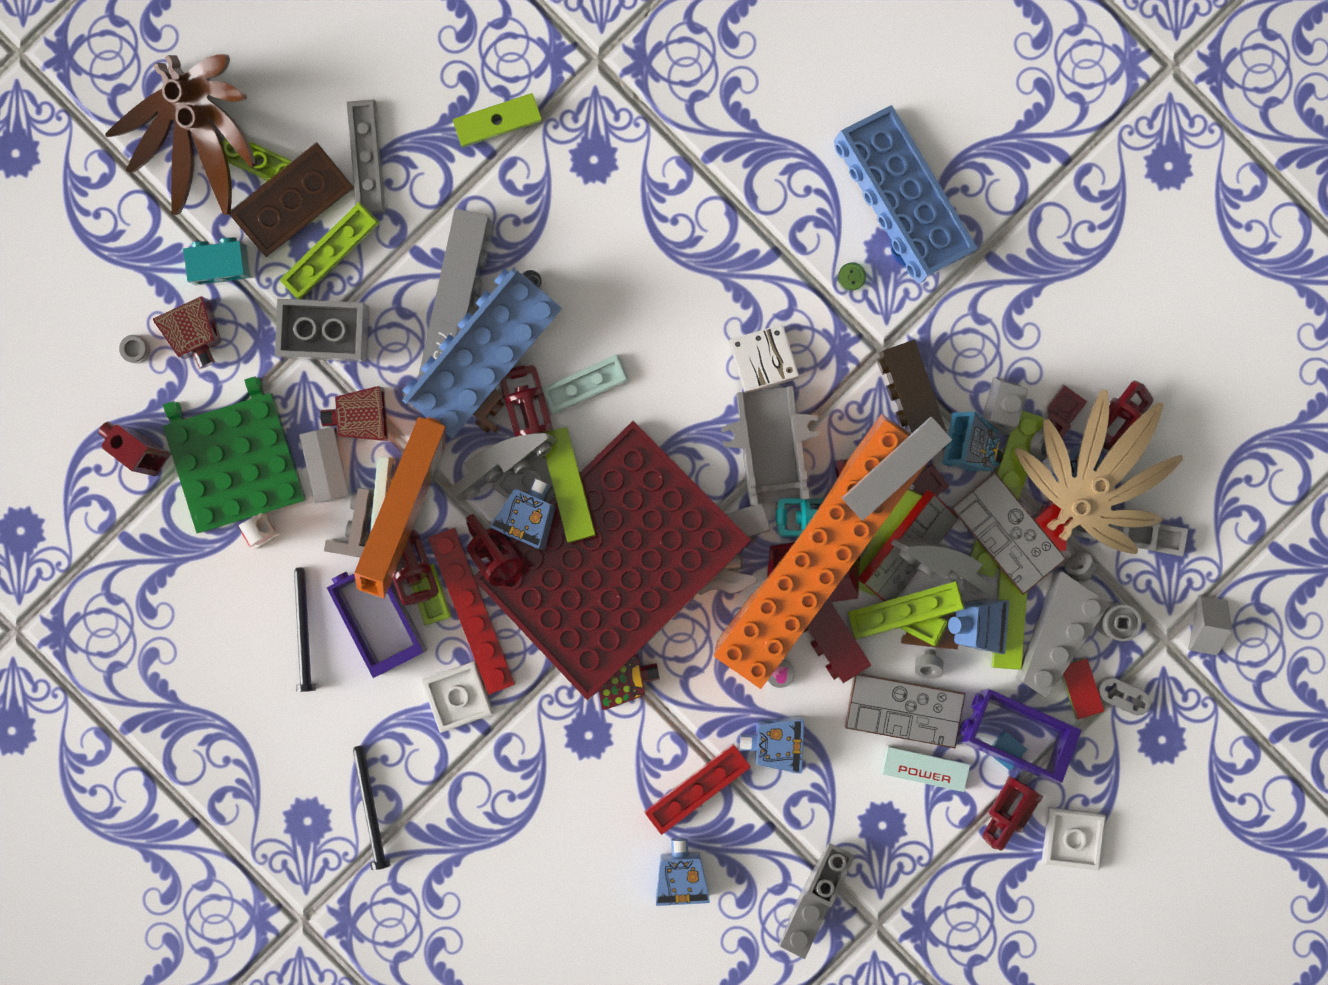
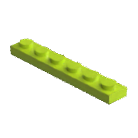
(1011, 474)

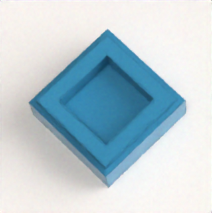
(1009, 744)

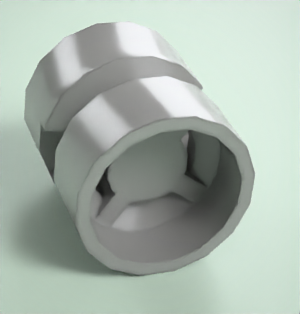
(1120, 622)

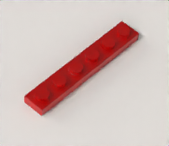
(471, 611)

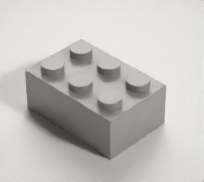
(322, 330)

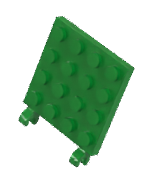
(233, 460)

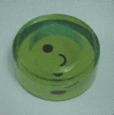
(851, 276)

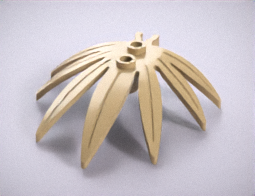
(1092, 493)

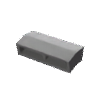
(324, 465)

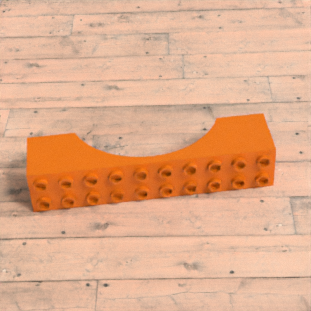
(811, 568)

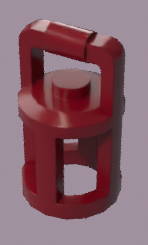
(524, 398)
(1127, 410)
(486, 544)
(413, 573)
(1005, 821)

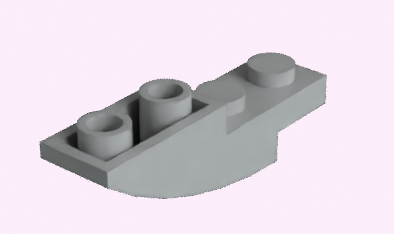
(509, 456)
(944, 562)
(815, 900)

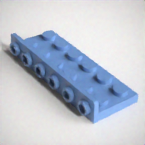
(904, 194)
(481, 351)

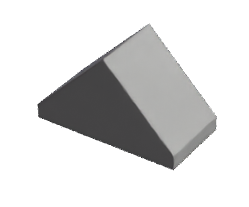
(1210, 625)

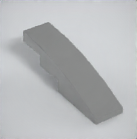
(1154, 537)

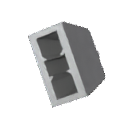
(1004, 405)

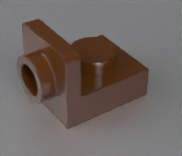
(491, 405)

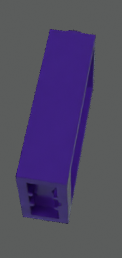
(374, 666)
(1063, 748)

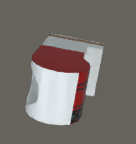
(259, 530)

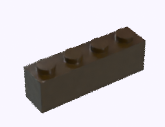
(909, 386)

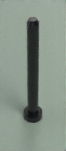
(302, 632)
(380, 861)

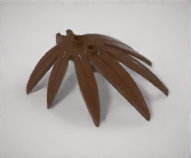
(188, 103)

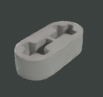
(1125, 690)

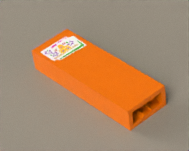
(400, 507)

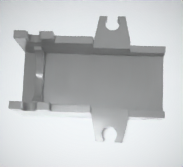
(771, 444)

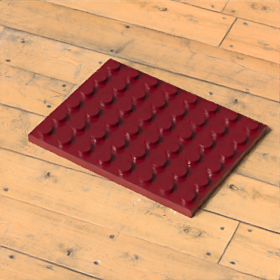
(612, 593)

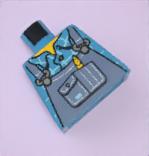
(972, 444)

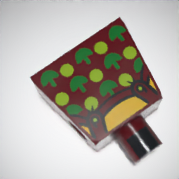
(628, 683)

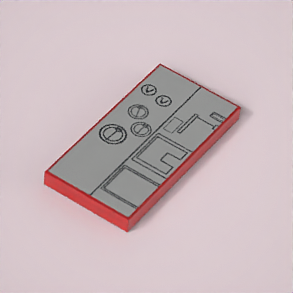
(890, 573)

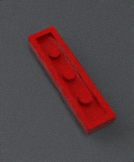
(697, 789)

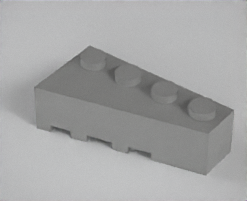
(1059, 633)

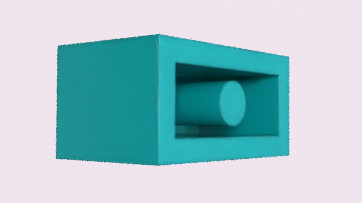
(216, 261)

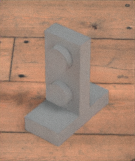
(356, 528)

